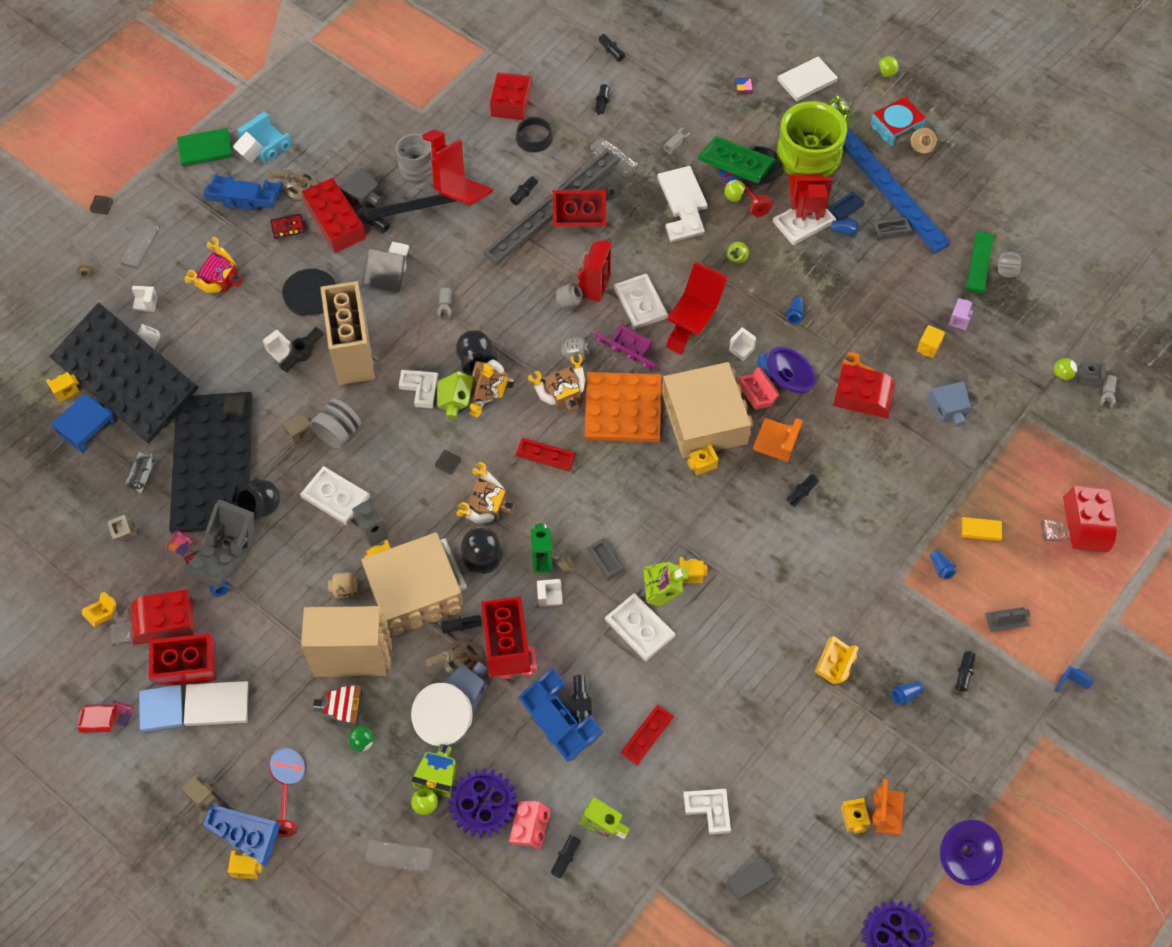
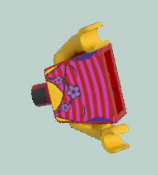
(216, 273)

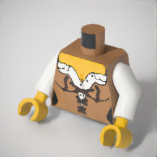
(488, 384)
(562, 387)
(486, 500)

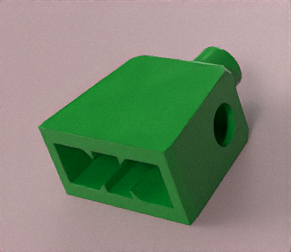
(541, 544)

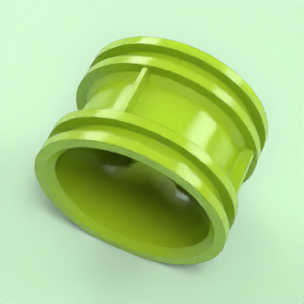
(809, 154)

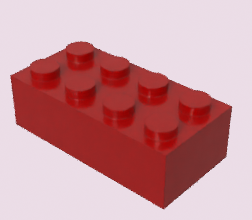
(333, 215)
(505, 636)

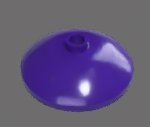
(791, 370)
(982, 853)

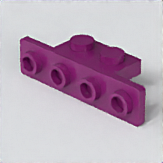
(629, 342)

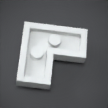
(688, 226)
(423, 383)
(712, 803)

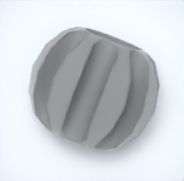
(1009, 264)

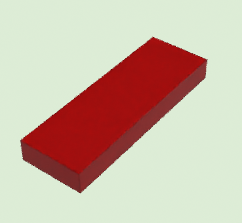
(545, 454)
(647, 735)

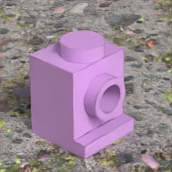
(961, 314)

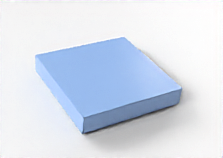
(161, 708)

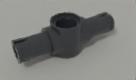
(295, 354)
(580, 702)

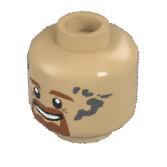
(343, 585)

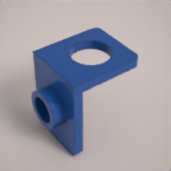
(1077, 676)

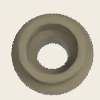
(85, 270)
(565, 563)

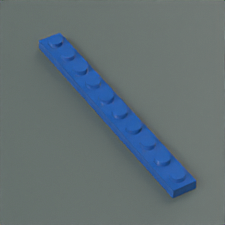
(894, 193)

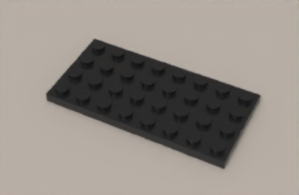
(124, 372)
(208, 458)

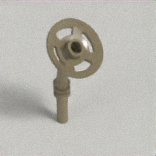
(300, 184)
(460, 656)

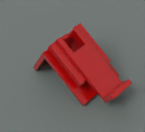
(449, 171)
(809, 194)
(695, 305)

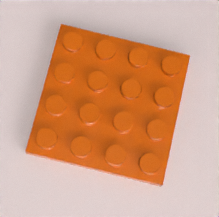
(623, 407)

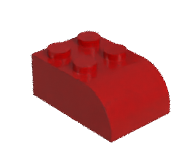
(510, 96)
(579, 207)
(596, 270)
(864, 391)
(1090, 518)
(162, 616)
(182, 659)

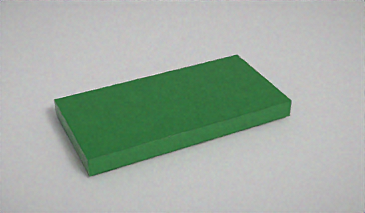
(736, 159)

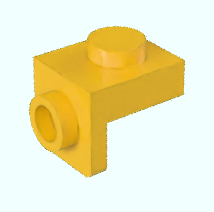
(101, 610)

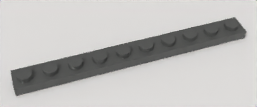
(544, 212)

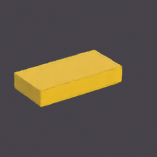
(981, 529)

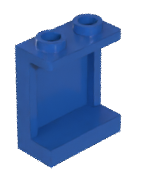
(82, 421)

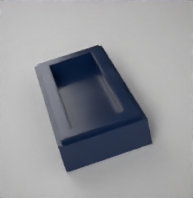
(846, 206)

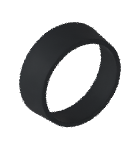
(534, 146)

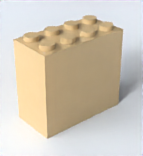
(347, 333)
(706, 409)
(413, 584)
(346, 641)

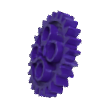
(467, 794)
(908, 922)

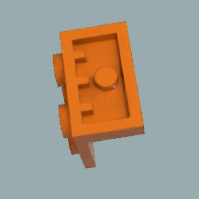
(777, 439)
(888, 810)

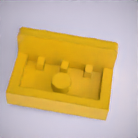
(836, 661)

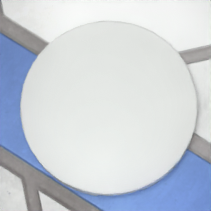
(441, 714)

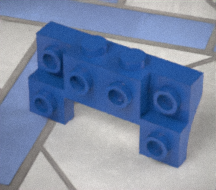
(242, 194)
(555, 719)

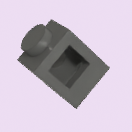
(1090, 374)

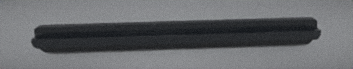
(408, 206)

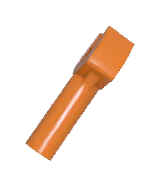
(856, 362)

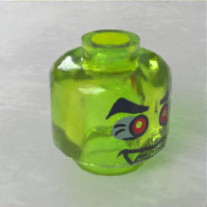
(841, 105)

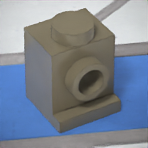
(298, 429)
(126, 528)
(199, 792)

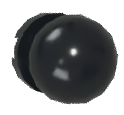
(472, 348)
(257, 497)
(481, 550)

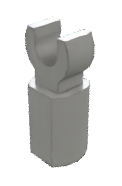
(676, 141)
(445, 302)
(1108, 390)

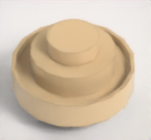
(923, 140)

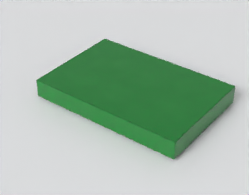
(204, 147)

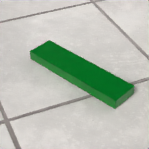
(979, 262)

